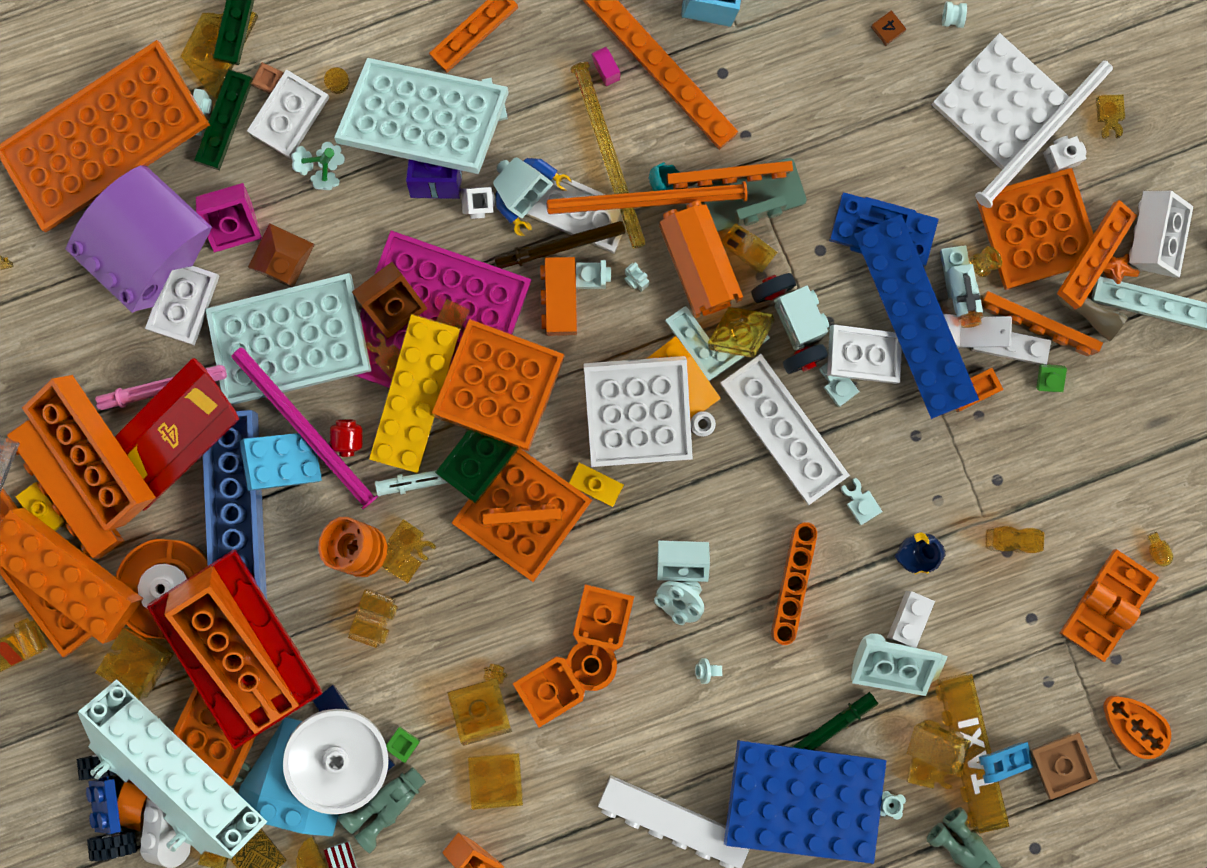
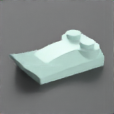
(895, 666)

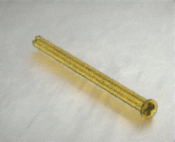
(607, 150)

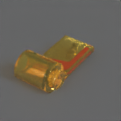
(21, 644)

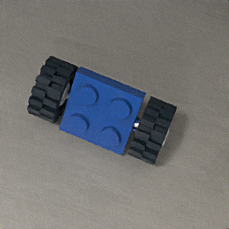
(104, 815)

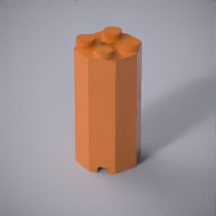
(700, 259)

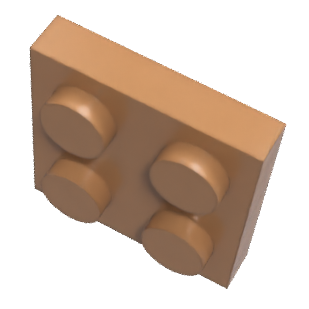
(1064, 765)

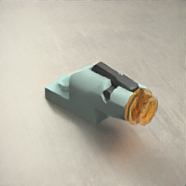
(962, 286)

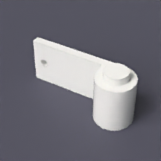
(991, 333)

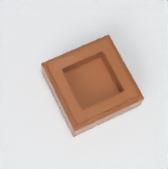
(266, 78)

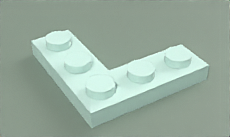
(695, 341)

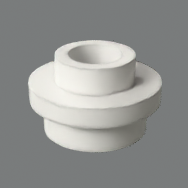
(710, 424)

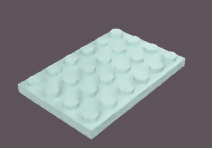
(422, 115)
(293, 335)

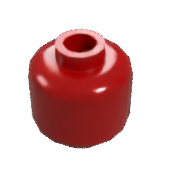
(346, 437)

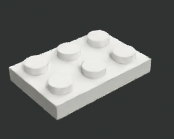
(288, 114)
(183, 304)
(864, 354)

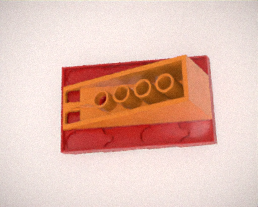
(234, 649)

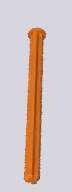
(647, 199)

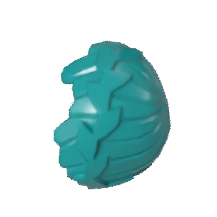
(658, 174)

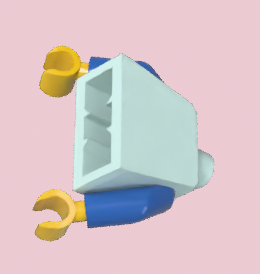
(521, 187)

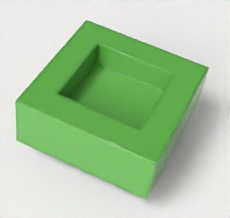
(1051, 378)
(402, 744)

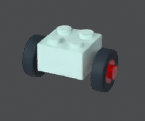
(799, 318)

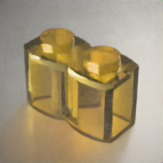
(1017, 540)
(372, 618)

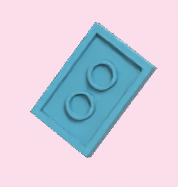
(279, 461)

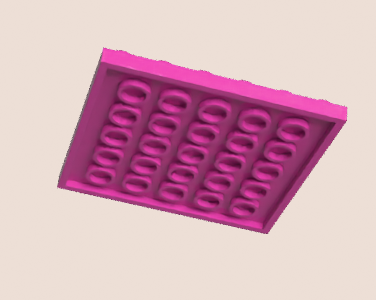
(438, 275)

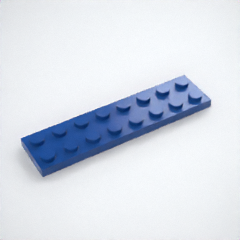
(916, 316)

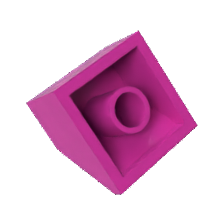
(230, 216)

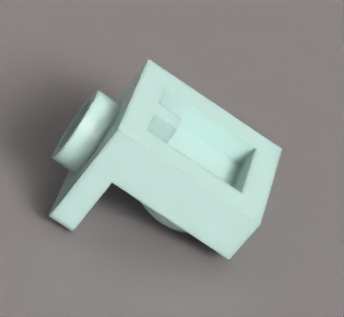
(592, 275)

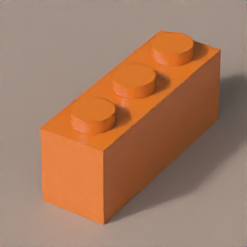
(559, 296)

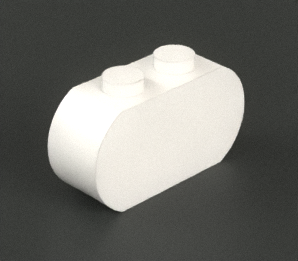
(156, 835)

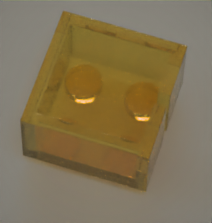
(137, 664)

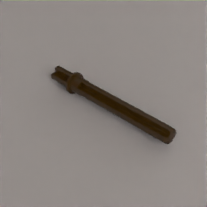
(562, 244)

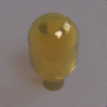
(1160, 550)

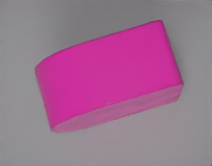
(606, 66)

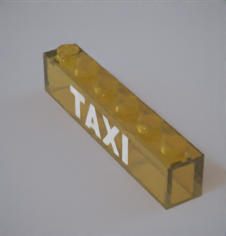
(965, 716)

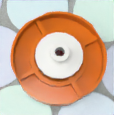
(156, 566)

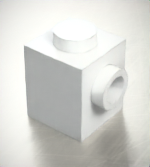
(1065, 154)
(477, 201)

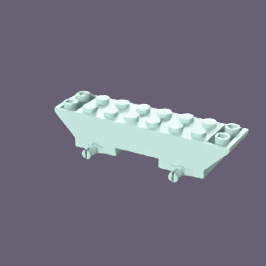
(168, 772)

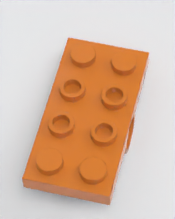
(1109, 605)

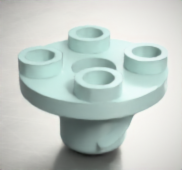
(680, 600)

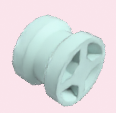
(954, 14)

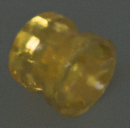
(987, 260)

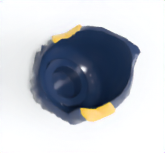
(920, 553)

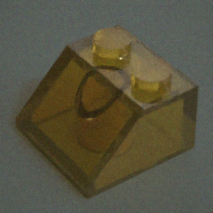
(479, 712)

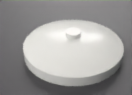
(335, 761)

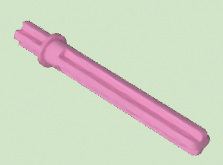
(145, 391)

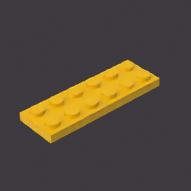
(413, 393)

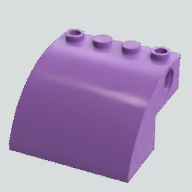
(137, 237)

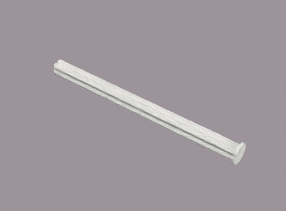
(1043, 135)

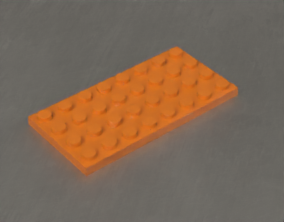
(100, 135)

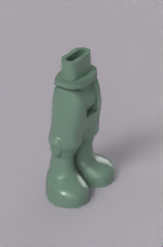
(387, 803)
(973, 852)

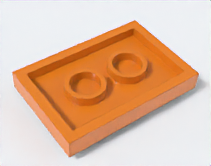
(522, 515)

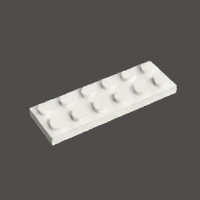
(784, 429)

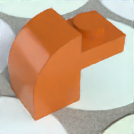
(131, 806)

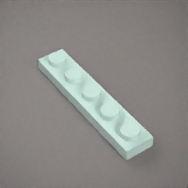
(1151, 302)

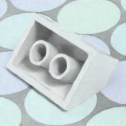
(1161, 233)

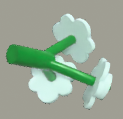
(327, 157)

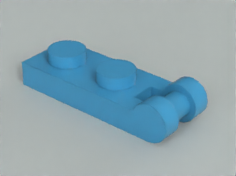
(1006, 762)

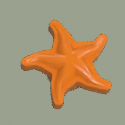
(1118, 268)

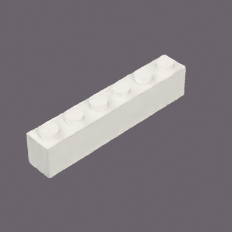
(669, 820)

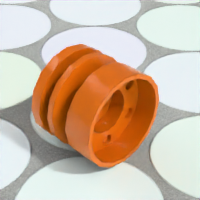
(352, 547)

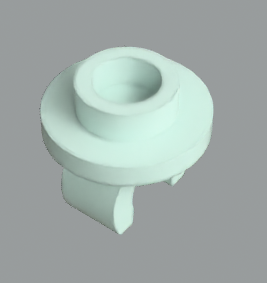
(705, 671)

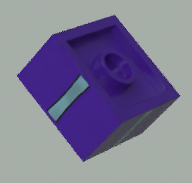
(433, 181)

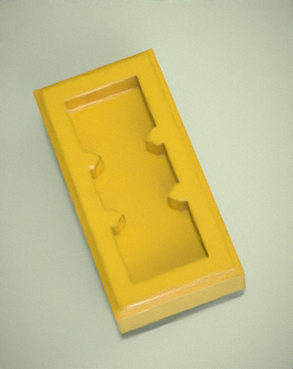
(596, 484)
(40, 506)

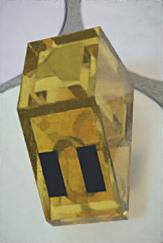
(748, 248)

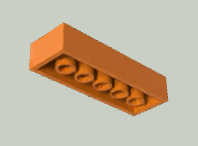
(88, 452)
(65, 576)

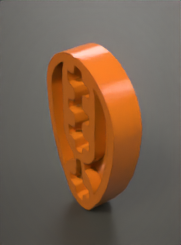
(1131, 739)

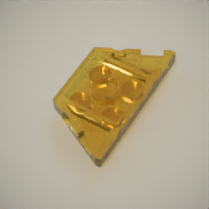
(200, 50)

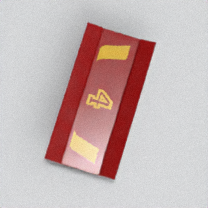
(177, 427)

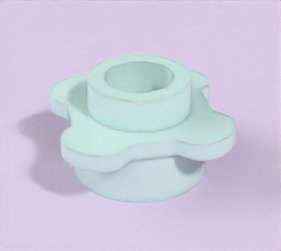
(896, 810)

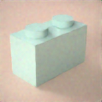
(683, 561)

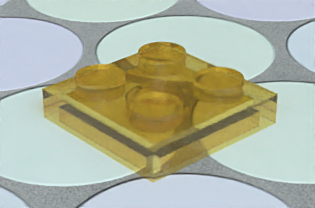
(741, 332)
(495, 781)

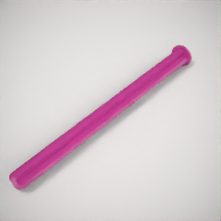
(303, 427)

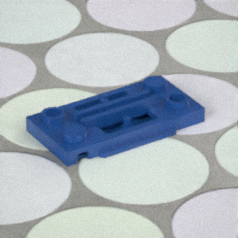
(861, 213)

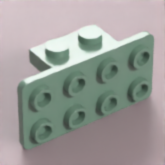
(764, 199)

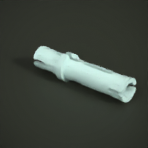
(384, 487)

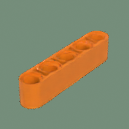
(802, 573)

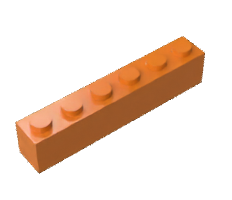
(65, 497)

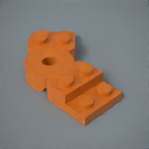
(562, 680)

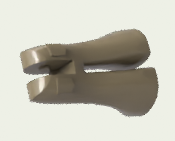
(1104, 320)

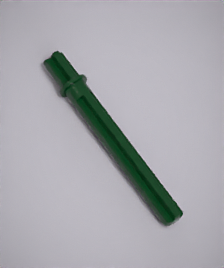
(838, 722)

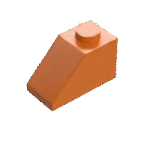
(468, 854)

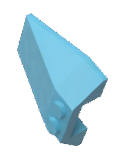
(270, 795)

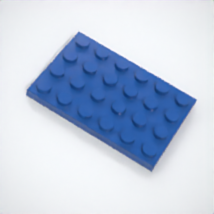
(805, 802)

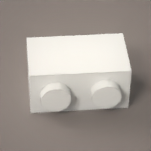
(911, 619)

